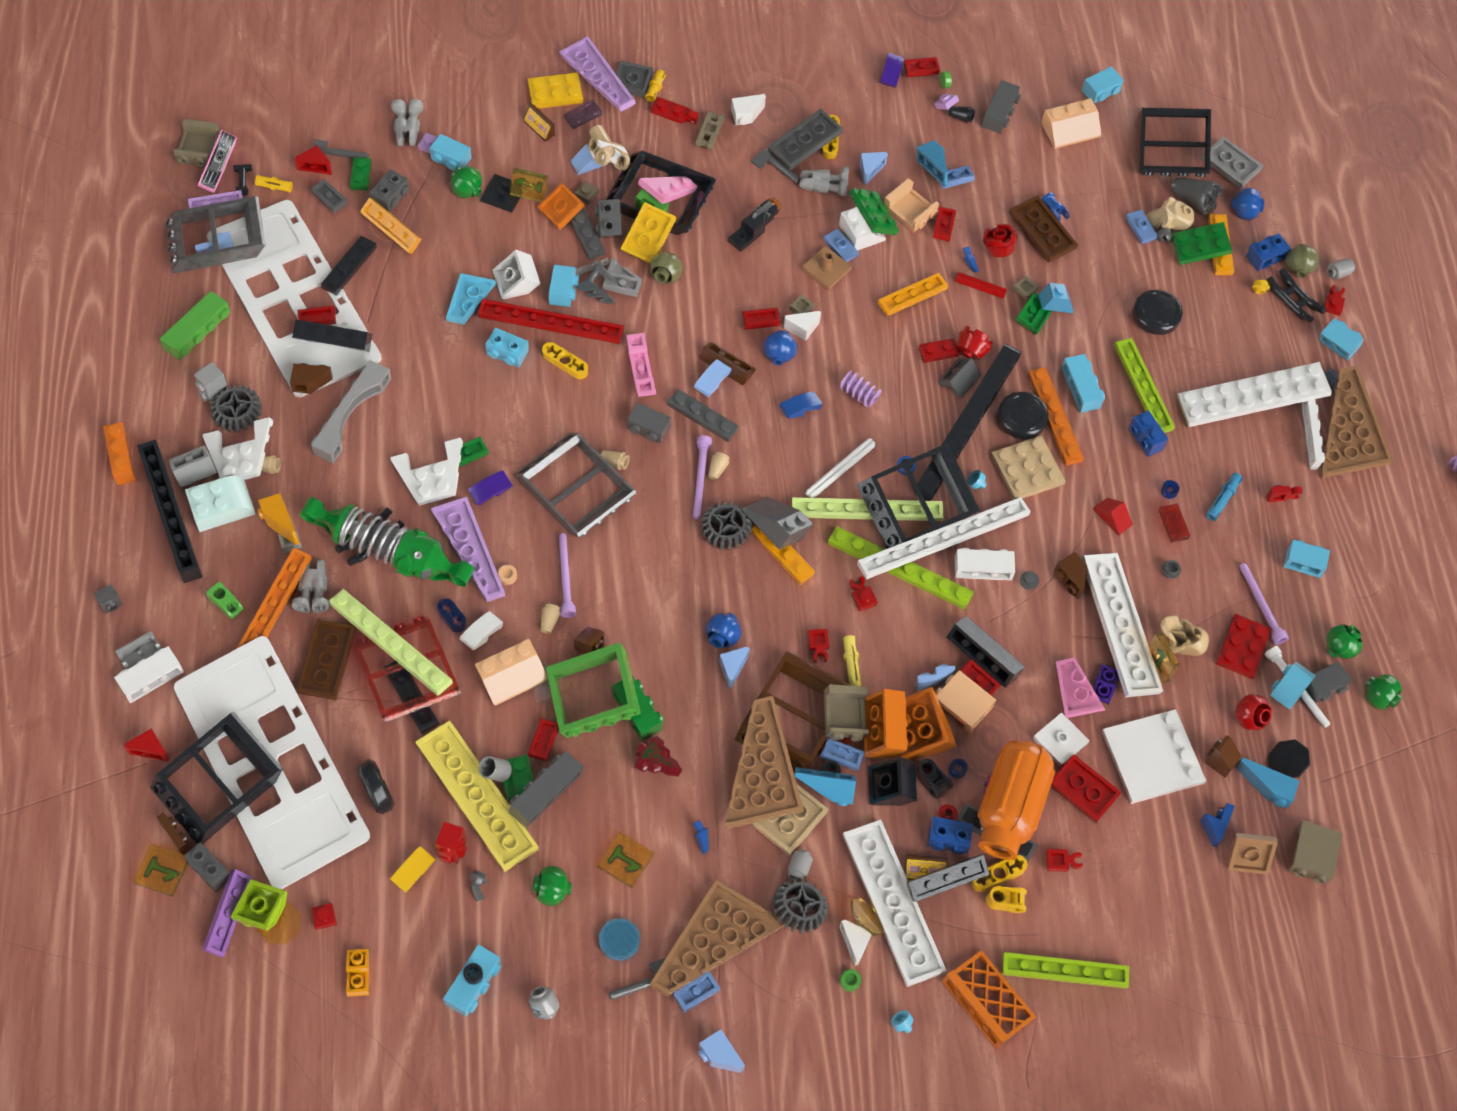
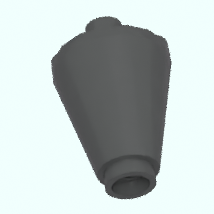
(1197, 193)

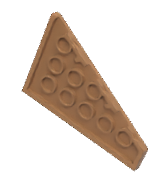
(1354, 431)
(764, 775)
(716, 933)

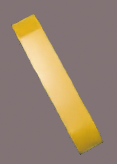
(834, 143)
(561, 353)
(1015, 872)

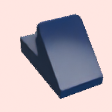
(1216, 826)

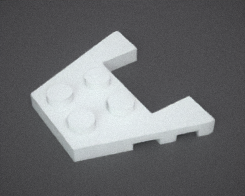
(242, 458)
(434, 480)

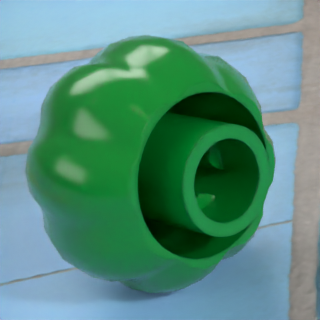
(466, 182)
(1344, 641)
(1383, 691)
(551, 886)

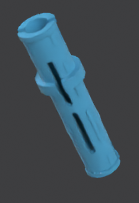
(1222, 499)

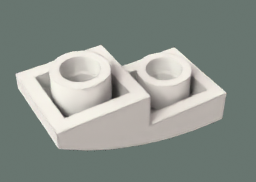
(479, 631)

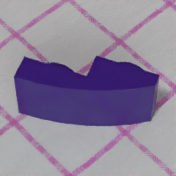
(891, 70)
(490, 487)
(1105, 683)

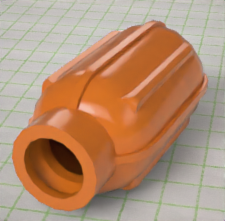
(1014, 798)

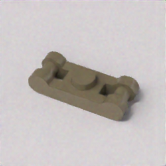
(710, 129)

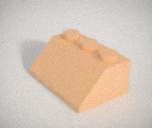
(1072, 123)
(511, 672)

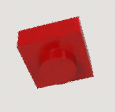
(324, 916)

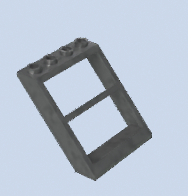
(254, 227)
(596, 516)

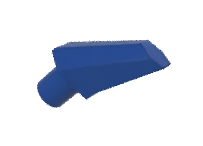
(970, 260)
(702, 836)

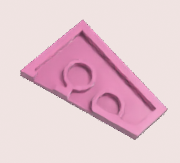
(668, 188)
(1076, 690)

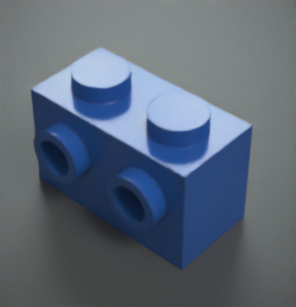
(1268, 252)
(1148, 433)
(950, 835)

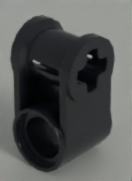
(934, 779)

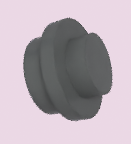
(1171, 569)
(1029, 580)

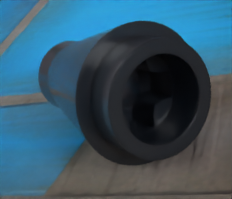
(963, 114)

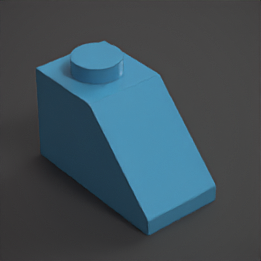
(1056, 298)

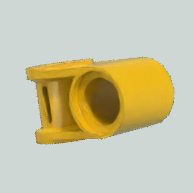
(1011, 899)

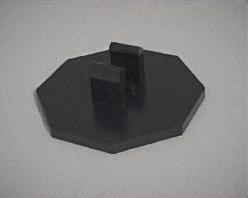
(1289, 758)

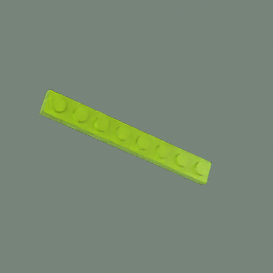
(908, 572)

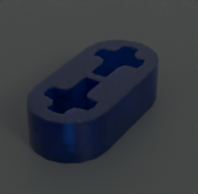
(448, 618)

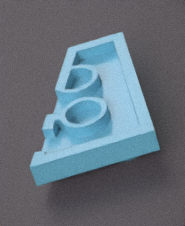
(467, 297)

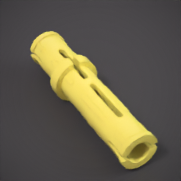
(851, 657)

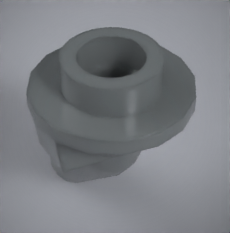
(477, 879)

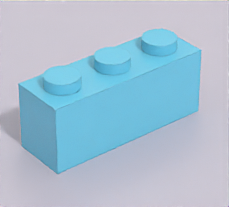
(1083, 383)
(464, 996)

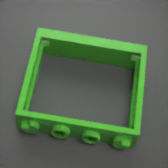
(585, 662)

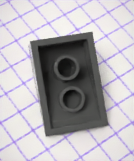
(778, 521)

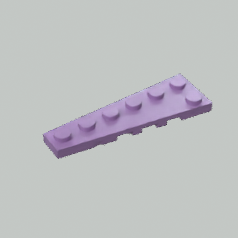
(593, 67)
(466, 538)

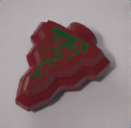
(656, 758)

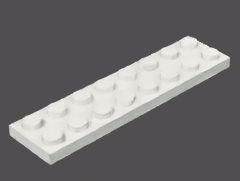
(1254, 394)
(1122, 625)
(892, 903)

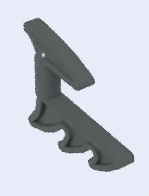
(589, 285)

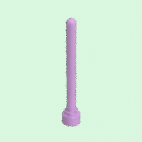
(703, 444)
(567, 609)
(1278, 635)

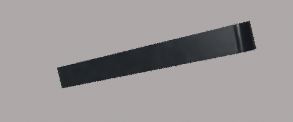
(972, 415)

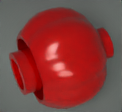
(1253, 712)

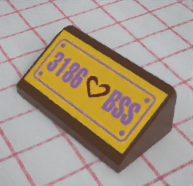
(539, 123)
(920, 865)

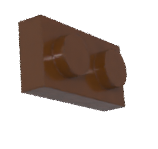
(178, 839)

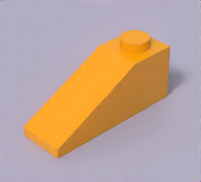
(277, 517)

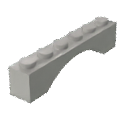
(371, 382)

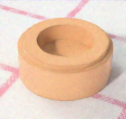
(507, 574)

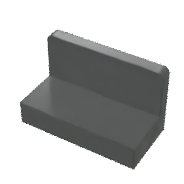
(960, 376)

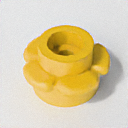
(1260, 286)

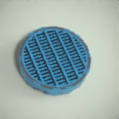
(619, 939)

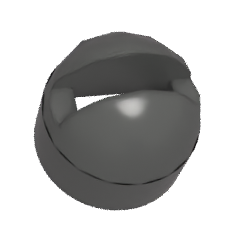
(1164, 234)

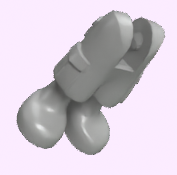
(410, 126)
(819, 181)
(311, 581)

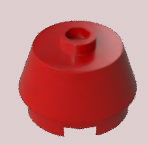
(1000, 240)
(973, 343)

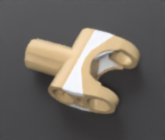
(603, 149)

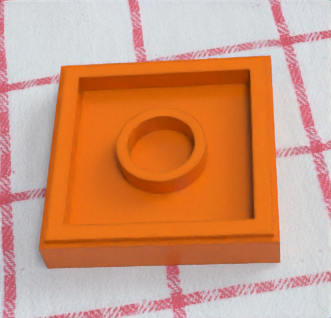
(561, 206)

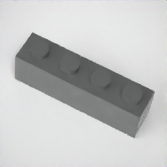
(545, 789)

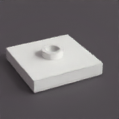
(1061, 739)

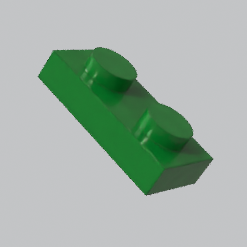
(360, 174)
(472, 451)

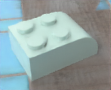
(220, 502)

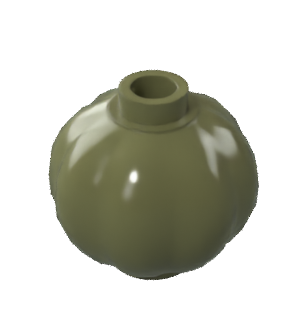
(1302, 260)
(666, 267)

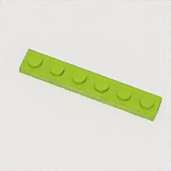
(1143, 383)
(1065, 970)

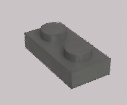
(329, 196)

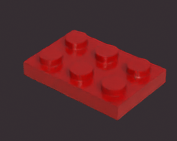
(1243, 646)
(1085, 788)

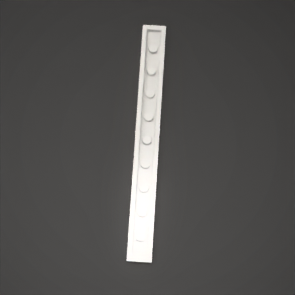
(943, 538)

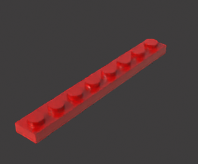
(551, 321)

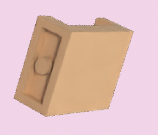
(910, 206)
(965, 700)

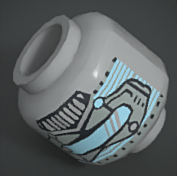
(543, 1002)

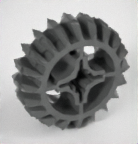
(224, 408)
(721, 517)
(806, 901)

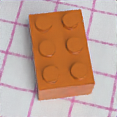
(886, 724)

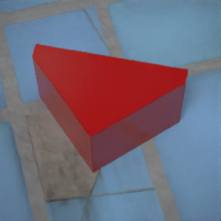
(313, 161)
(1114, 514)
(146, 746)

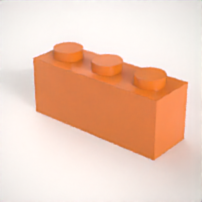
(119, 453)

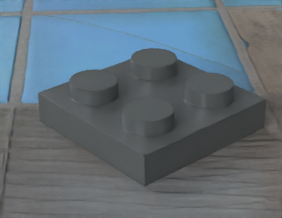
(635, 77)

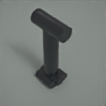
(242, 177)

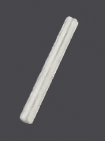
(840, 468)

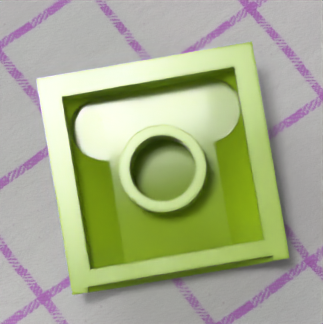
(260, 905)

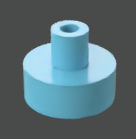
(976, 480)
(902, 1021)

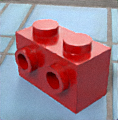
(451, 843)

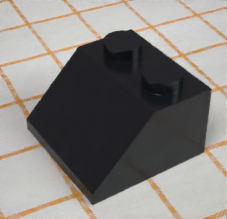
(892, 782)

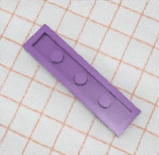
(222, 923)

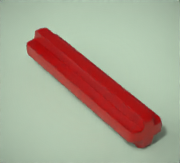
(981, 285)

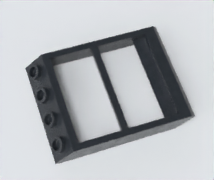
(1176, 112)
(704, 182)
(953, 479)
(249, 746)

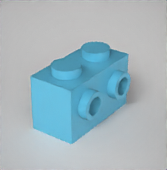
(1102, 85)
(450, 152)
(562, 285)
(1341, 339)
(507, 347)
(1306, 558)
(1292, 685)

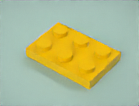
(555, 90)
(648, 233)

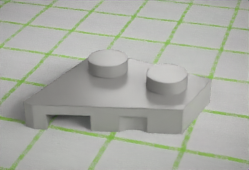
(622, 280)

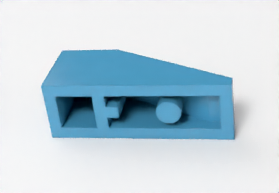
(932, 158)
(1270, 783)
(832, 785)

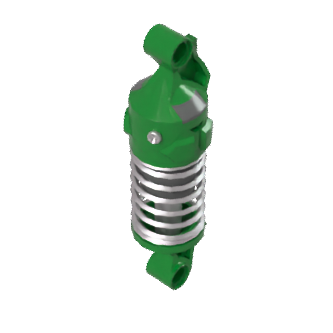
(406, 549)

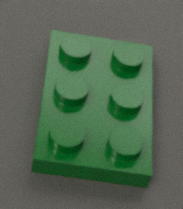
(874, 211)
(1201, 243)

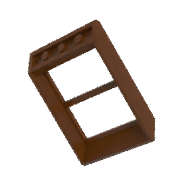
(811, 677)

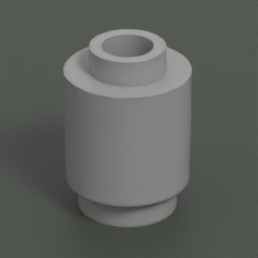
(1340, 268)
(799, 865)

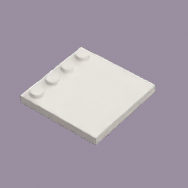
(1153, 756)

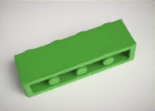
(195, 325)

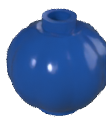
(1248, 204)
(780, 347)
(723, 630)

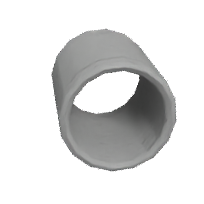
(495, 768)

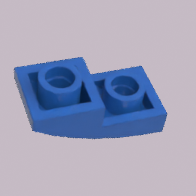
(797, 405)

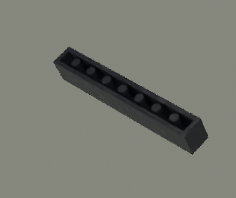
(169, 511)

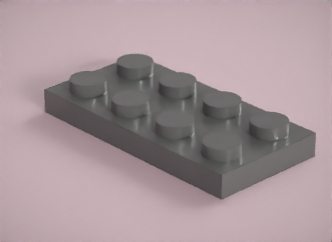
(805, 139)

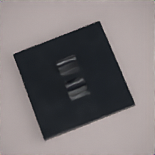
(499, 195)

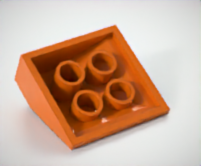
(926, 726)

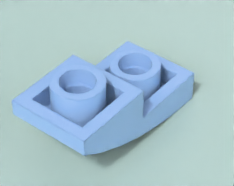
(224, 241)
(712, 377)
(939, 676)

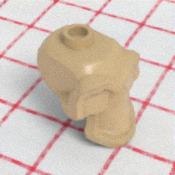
(1172, 215)
(1184, 636)

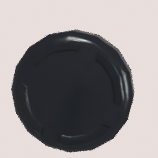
(1157, 312)
(1022, 415)
(375, 786)

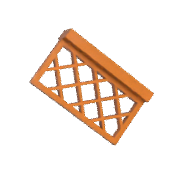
(977, 1011)

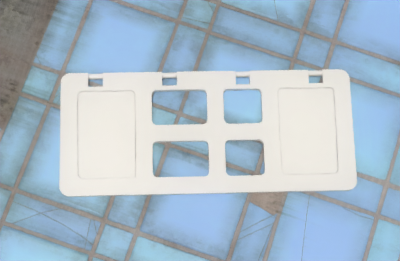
(283, 244)
(306, 826)

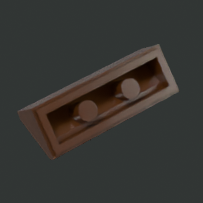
(740, 370)

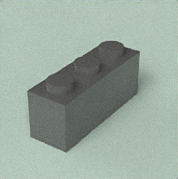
(1001, 107)

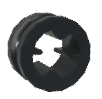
(466, 973)

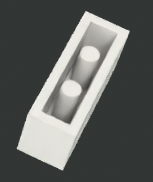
(984, 564)
(149, 674)

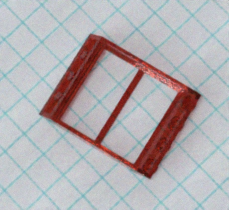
(420, 702)

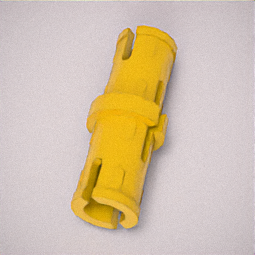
(655, 85)
(284, 185)

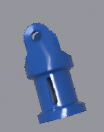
(1055, 207)

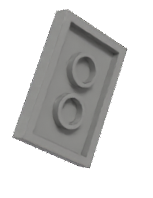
(1233, 162)

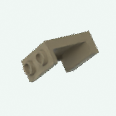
(196, 142)
(845, 712)
(1315, 852)

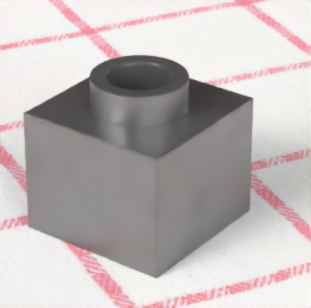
(108, 599)

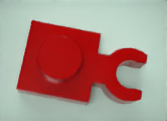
(1334, 301)
(1282, 493)
(863, 596)
(818, 642)
(1059, 860)

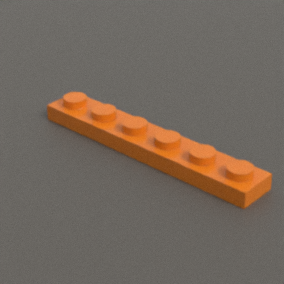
(1057, 418)
(277, 596)

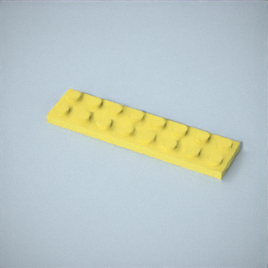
(476, 796)

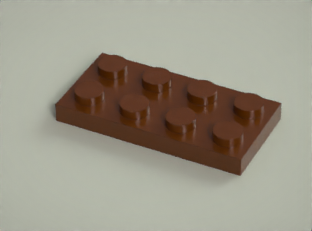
(1043, 228)
(326, 659)

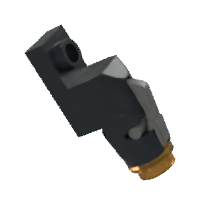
(754, 224)

